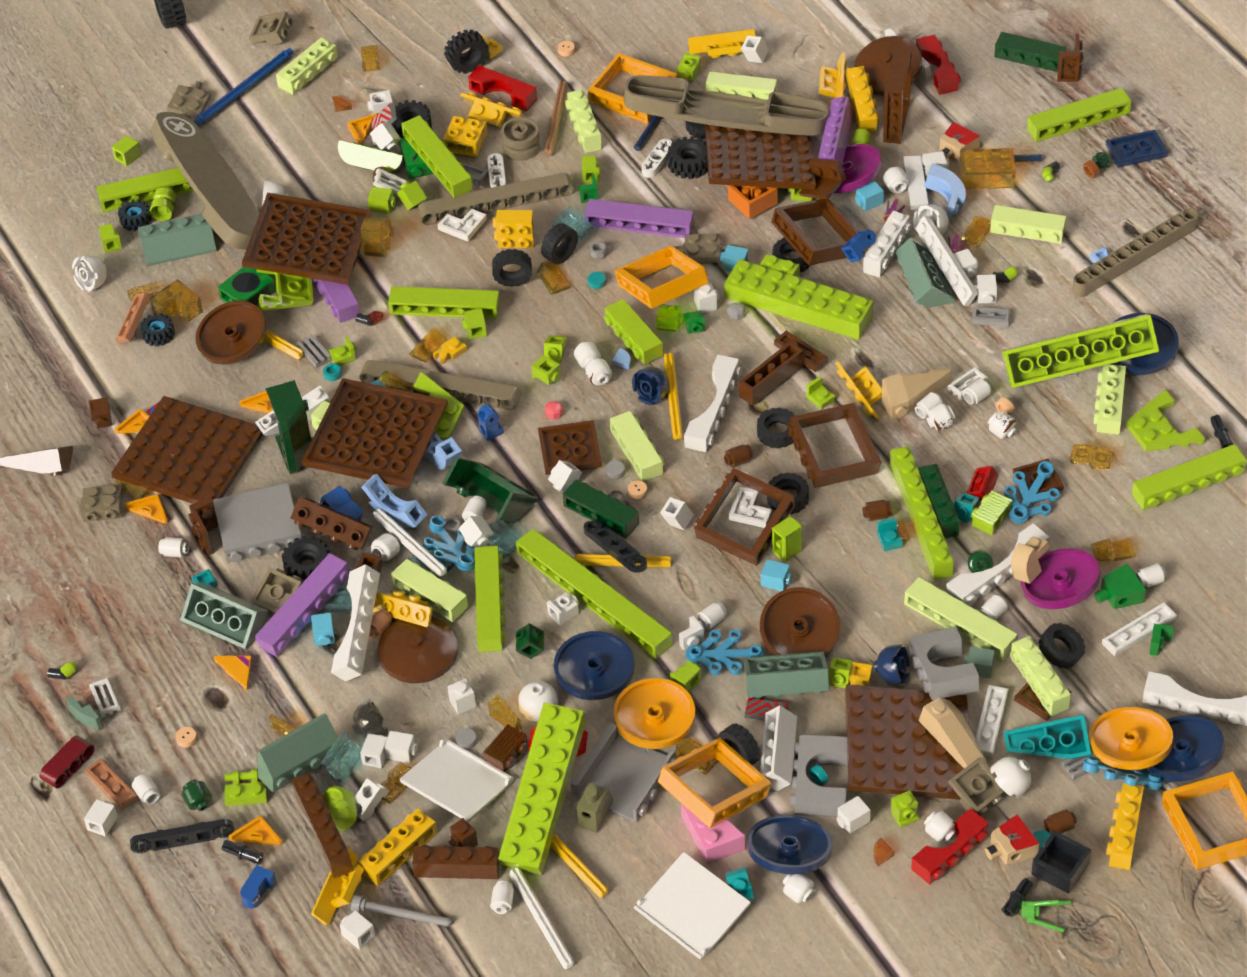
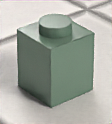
(982, 660)

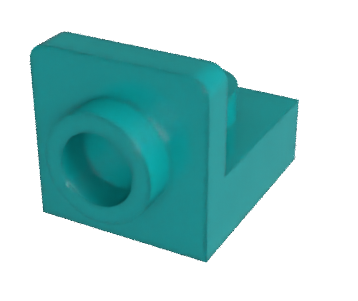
(965, 505)
(889, 535)
(740, 883)

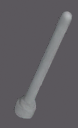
(360, 904)

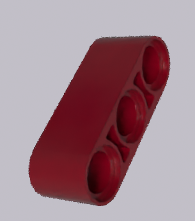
(66, 761)

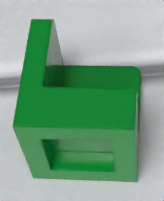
(588, 191)

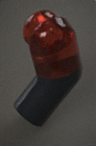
(370, 319)

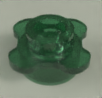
(1102, 160)

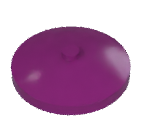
(860, 166)
(1065, 579)

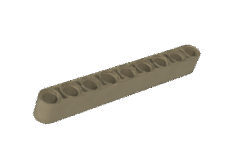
(497, 198)
(1135, 252)
(461, 388)

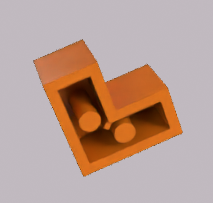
(752, 199)

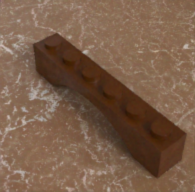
(327, 834)

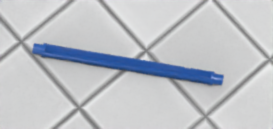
(243, 86)

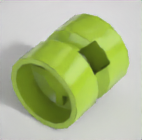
(163, 204)

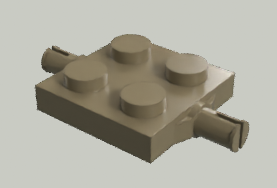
(189, 100)
(703, 247)

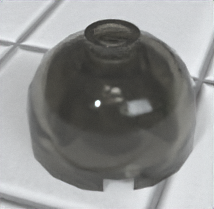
(368, 720)

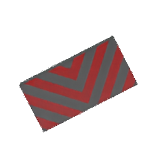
(758, 707)

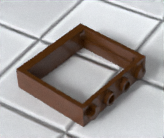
(896, 88)
(784, 222)
(849, 472)
(765, 539)

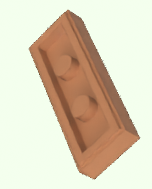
(133, 318)
(111, 784)

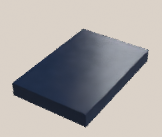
(1136, 148)

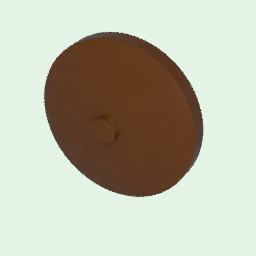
(877, 60)
(231, 332)
(799, 622)
(417, 652)

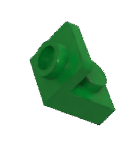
(694, 322)
(1160, 634)

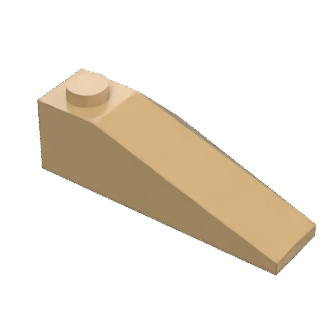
(904, 391)
(951, 731)

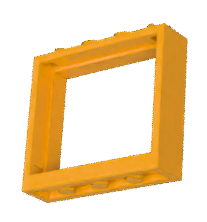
(613, 102)
(629, 276)
(757, 784)
(1200, 858)

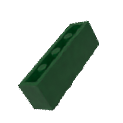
(1028, 51)
(940, 500)
(599, 506)

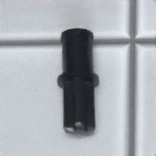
(1221, 432)
(242, 852)
(1016, 897)

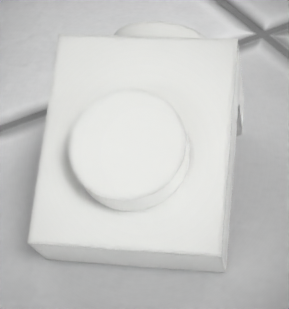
(692, 635)

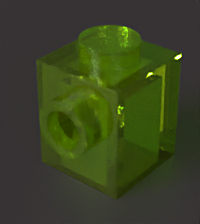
(669, 318)

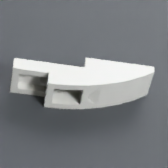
(268, 423)

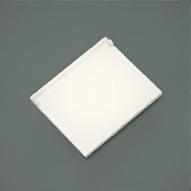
(457, 780)
(692, 906)

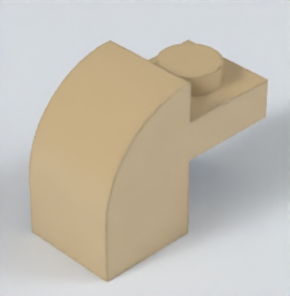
(1025, 559)

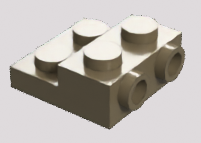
(271, 28)
(101, 503)
(275, 589)
(976, 787)

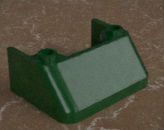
(292, 423)
(500, 493)

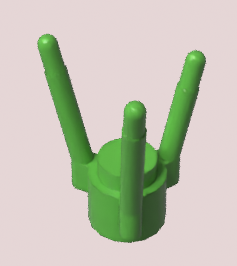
(1031, 909)

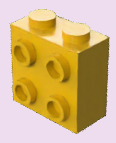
(465, 136)
(514, 228)

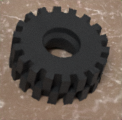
(470, 59)
(408, 111)
(684, 149)
(303, 550)

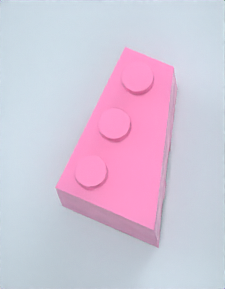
(716, 841)

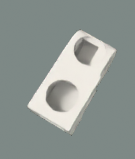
(368, 798)

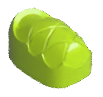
(341, 806)

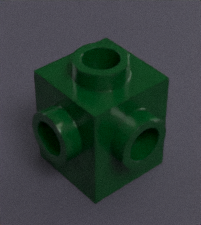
(529, 640)

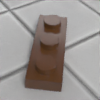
(812, 358)

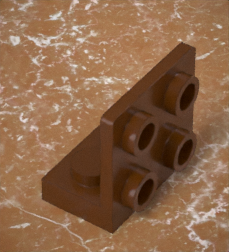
(1069, 63)
(828, 177)
(203, 519)

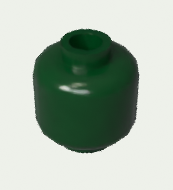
(979, 555)
(196, 795)

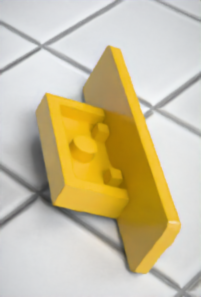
(719, 43)
(832, 80)
(485, 110)
(865, 386)
(404, 607)
(337, 891)

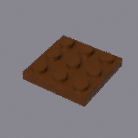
(570, 443)

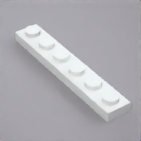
(946, 260)

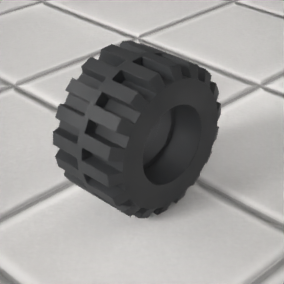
(170, 12)

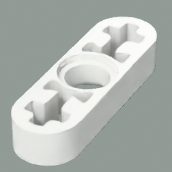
(496, 168)
(646, 168)

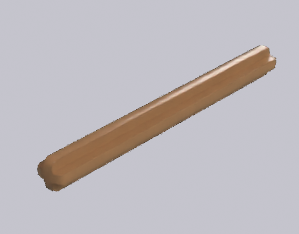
(556, 118)

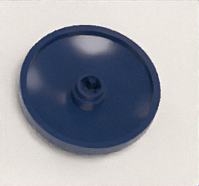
(1167, 343)
(594, 665)
(1195, 749)
(789, 844)

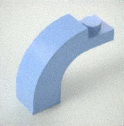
(949, 186)
(442, 453)
(404, 513)

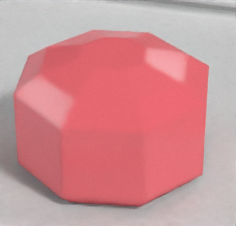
(553, 410)

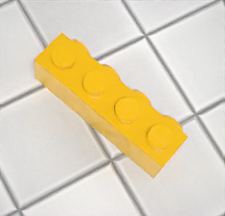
(861, 99)
(1126, 826)
(397, 847)

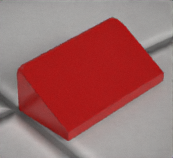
(983, 481)

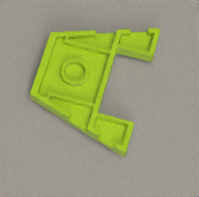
(291, 292)
(454, 409)
(1155, 431)

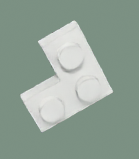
(465, 227)
(746, 511)

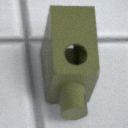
(593, 803)

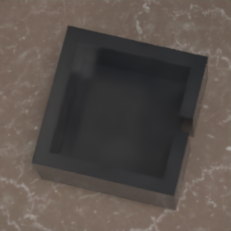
(1061, 862)

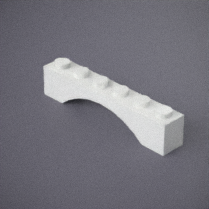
(701, 429)
(972, 586)
(350, 657)
(1165, 692)

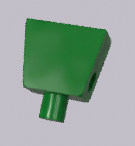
(1121, 588)

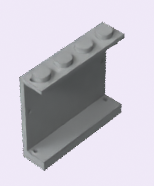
(256, 522)
(625, 771)

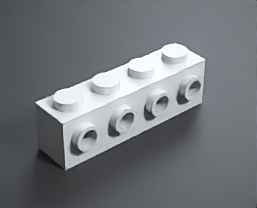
(886, 243)
(778, 747)

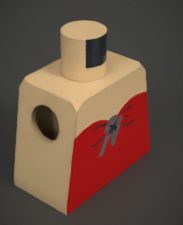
(958, 138)
(1012, 842)

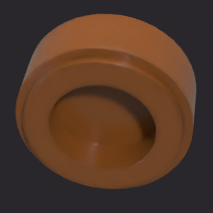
(1091, 169)

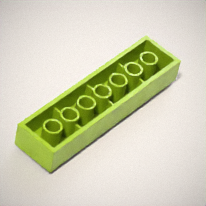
(799, 299)
(1080, 350)
(542, 788)

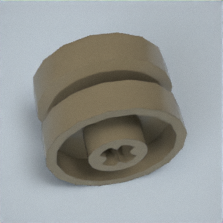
(520, 138)

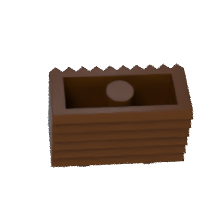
(506, 748)

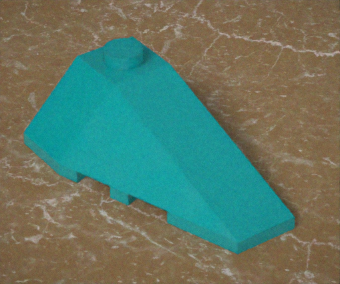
(1058, 739)

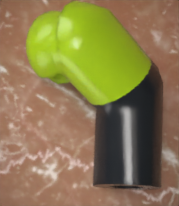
(1049, 169)
(1006, 276)
(64, 672)

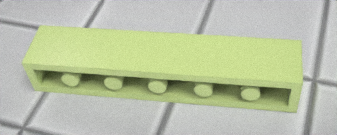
(952, 613)

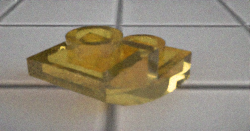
(976, 231)
(1094, 456)
(1115, 551)
(393, 782)

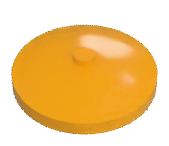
(654, 713)
(1131, 738)

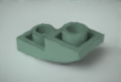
(86, 714)

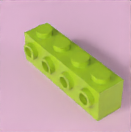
(633, 331)

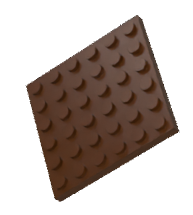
(758, 158)
(306, 238)
(375, 432)
(187, 451)
(891, 747)

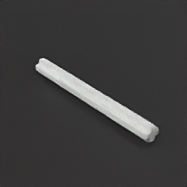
(408, 541)
(542, 918)

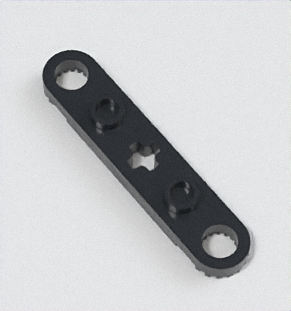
(615, 546)
(190, 835)

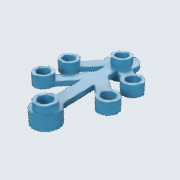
(1030, 496)
(463, 561)
(721, 653)
(1150, 780)

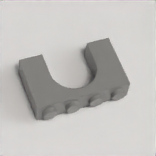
(940, 680)
(809, 797)

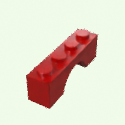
(945, 77)
(485, 80)
(933, 862)

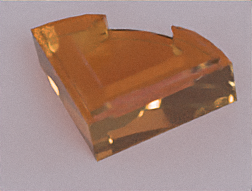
(341, 104)
(903, 530)
(882, 852)

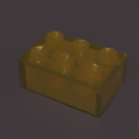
(987, 168)

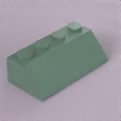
(176, 239)
(924, 275)
(223, 614)
(786, 674)
(295, 753)

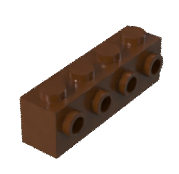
(771, 373)
(331, 522)
(456, 862)

